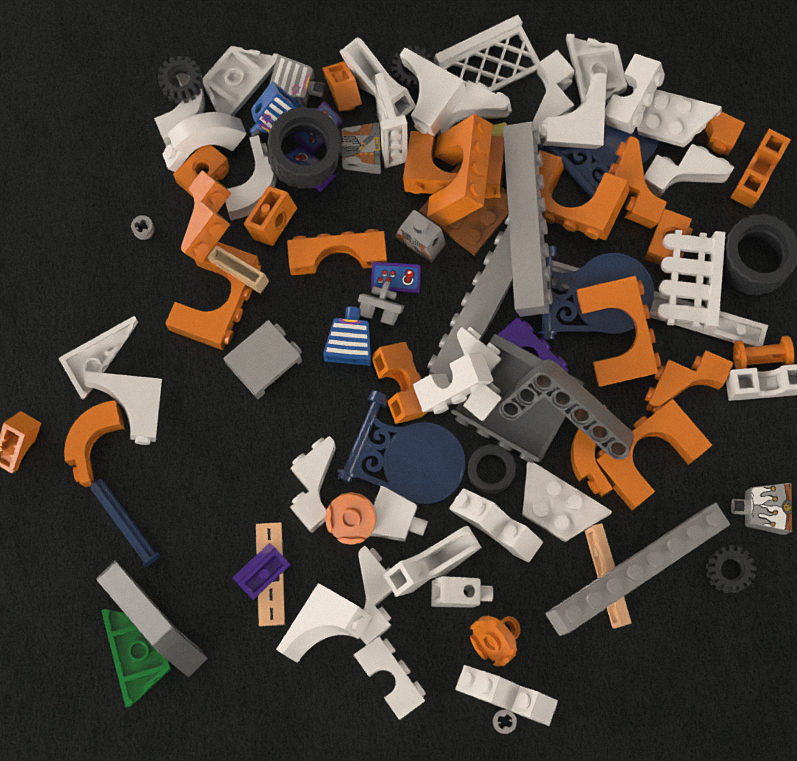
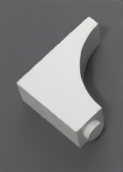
(437, 92)
(583, 126)
(136, 396)
(322, 617)

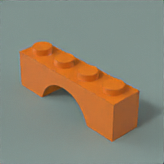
(308, 252)

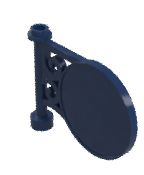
(603, 156)
(595, 272)
(419, 460)

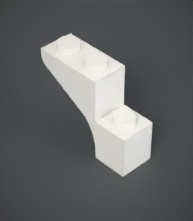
(365, 66)
(556, 76)
(478, 101)
(696, 166)
(484, 402)
(311, 472)
(495, 523)
(433, 562)
(376, 590)
(506, 695)

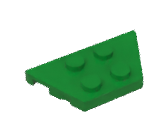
(135, 659)

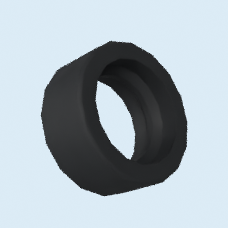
(496, 450)

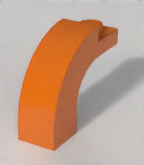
(84, 433)
(585, 465)

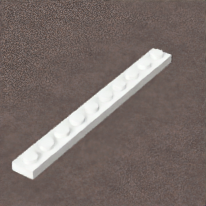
(729, 328)

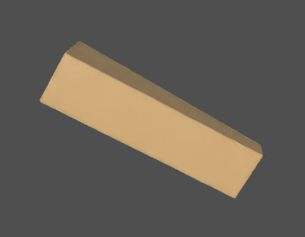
(239, 269)

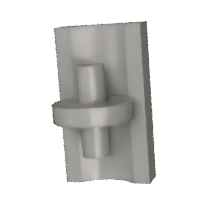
(391, 309)

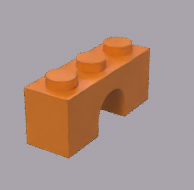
(760, 168)
(397, 363)

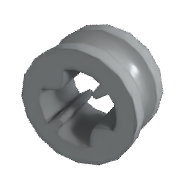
(139, 221)
(503, 713)

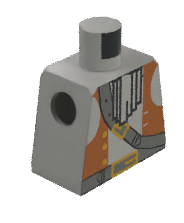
(361, 148)
(419, 235)

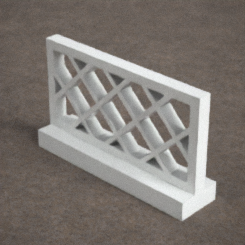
(485, 40)
(392, 127)

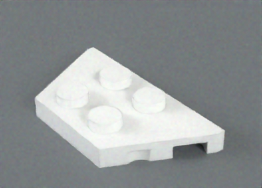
(594, 57)
(237, 78)
(675, 118)
(558, 505)

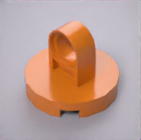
(351, 518)
(494, 639)

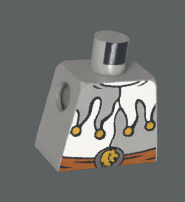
(766, 508)

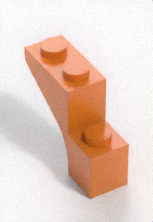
(643, 205)
(205, 223)
(675, 378)

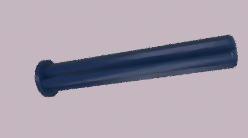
(124, 522)

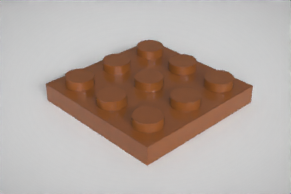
(477, 227)

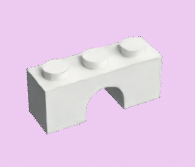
(627, 111)
(469, 376)
(751, 384)
(378, 657)

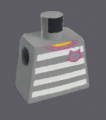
(296, 79)

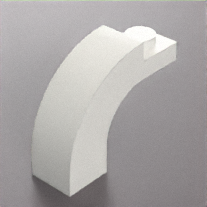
(181, 112)
(202, 130)
(245, 197)

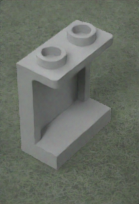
(263, 358)

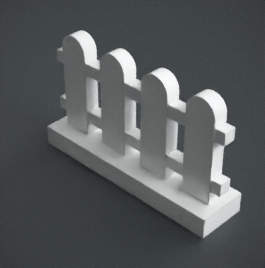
(697, 291)

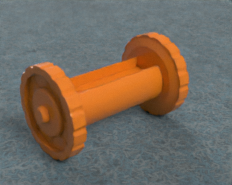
(763, 354)

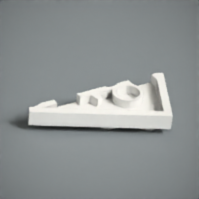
(95, 355)

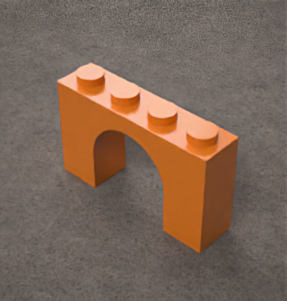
(468, 143)
(425, 177)
(592, 218)
(214, 326)
(640, 358)
(666, 423)

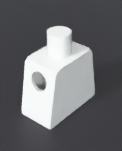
(396, 516)
(450, 593)

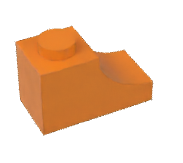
(342, 86)
(723, 133)
(16, 438)

